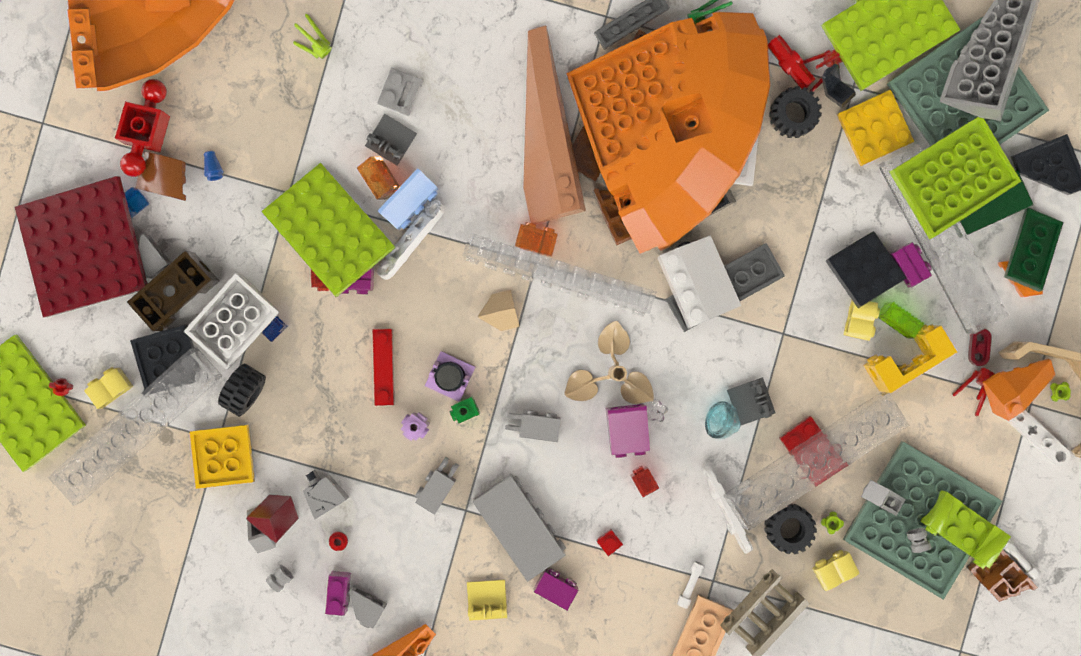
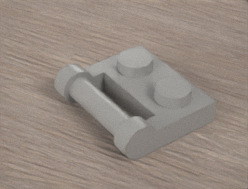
(394, 89)

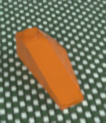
(1016, 389)
(410, 644)

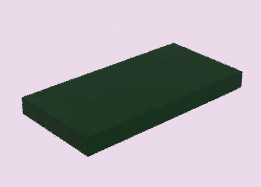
(1003, 206)
(1033, 249)

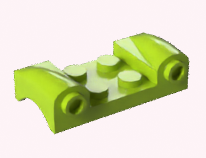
(966, 530)

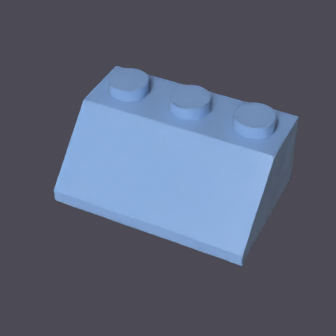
(408, 200)

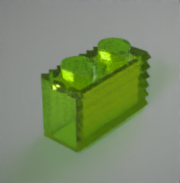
(900, 320)

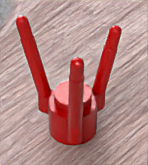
(830, 59)
(981, 376)

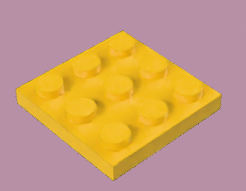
(875, 128)
(222, 456)

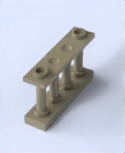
(776, 626)

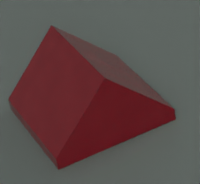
(274, 516)

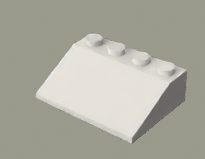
(699, 281)
(232, 321)

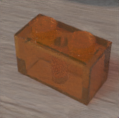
(378, 178)
(536, 239)

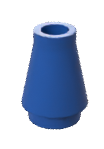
(212, 167)

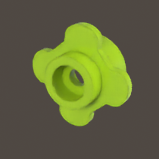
(1064, 395)
(831, 529)

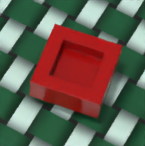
(609, 542)

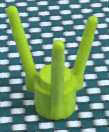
(320, 47)

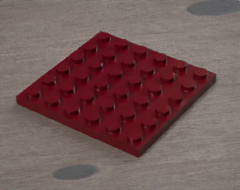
(81, 247)

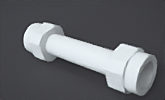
(1030, 569)
(684, 600)

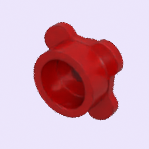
(61, 387)

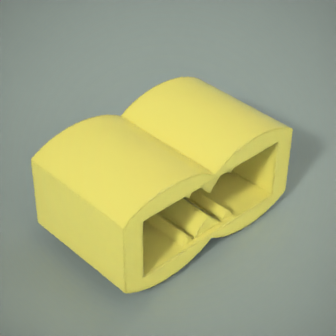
(861, 321)
(108, 388)
(835, 570)

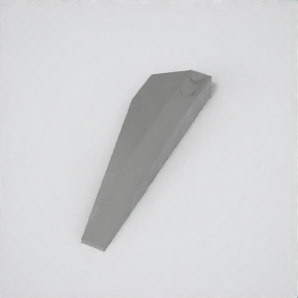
(989, 62)

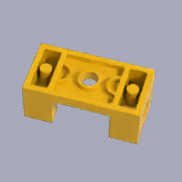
(933, 344)

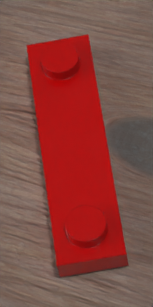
(383, 367)

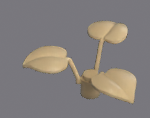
(636, 387)

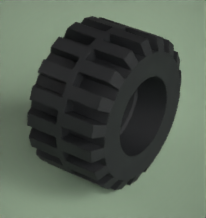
(806, 101)
(241, 390)
(801, 539)

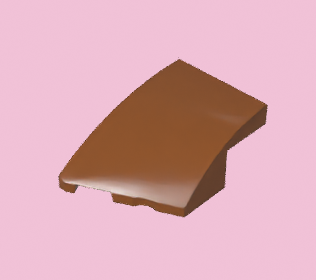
(163, 176)
(612, 218)
(1003, 578)

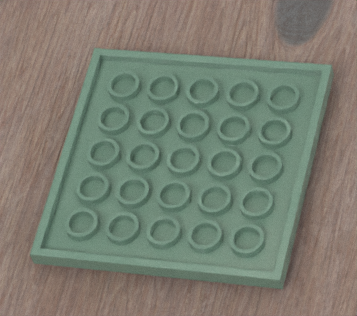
(923, 83)
(884, 534)

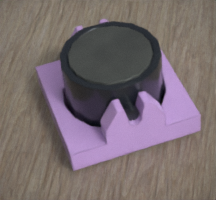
(448, 377)

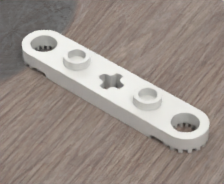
(416, 232)
(1041, 439)
(733, 525)

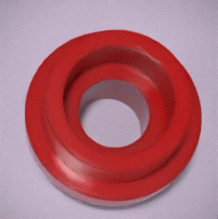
(344, 541)

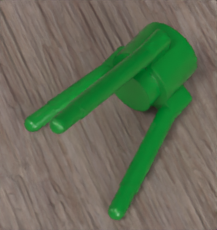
(698, 15)

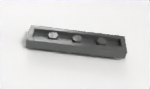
(630, 22)

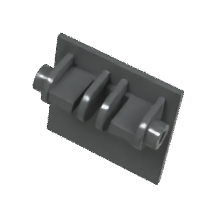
(390, 139)
(751, 401)

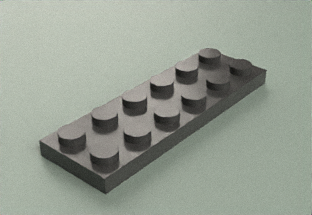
(747, 275)

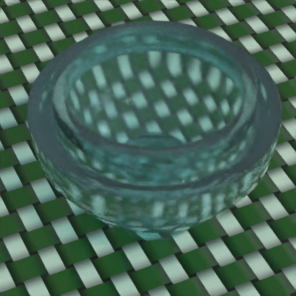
(722, 420)

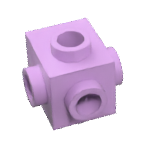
(421, 422)

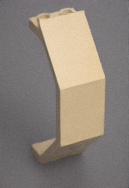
(1019, 349)

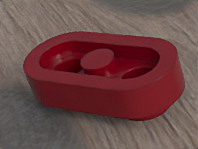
(982, 347)

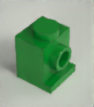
(470, 405)

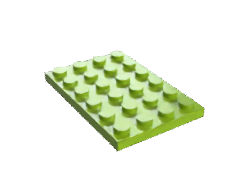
(887, 34)
(955, 177)
(328, 229)
(30, 413)

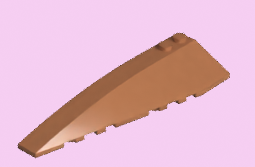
(550, 166)

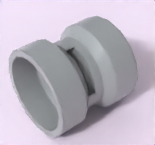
(919, 540)
(279, 578)

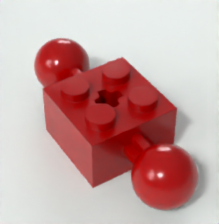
(142, 127)

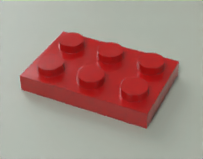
(800, 433)

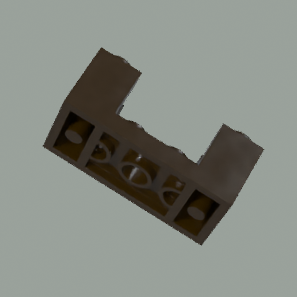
(187, 276)

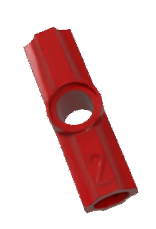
(790, 62)

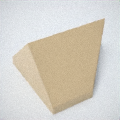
(500, 311)

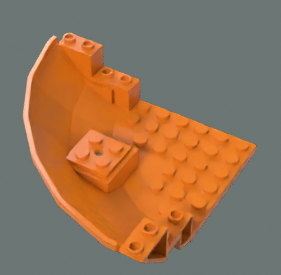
(135, 37)
(640, 115)

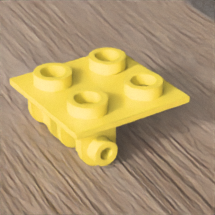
(486, 600)

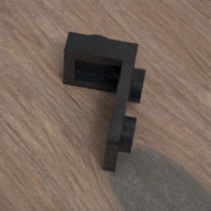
(835, 88)

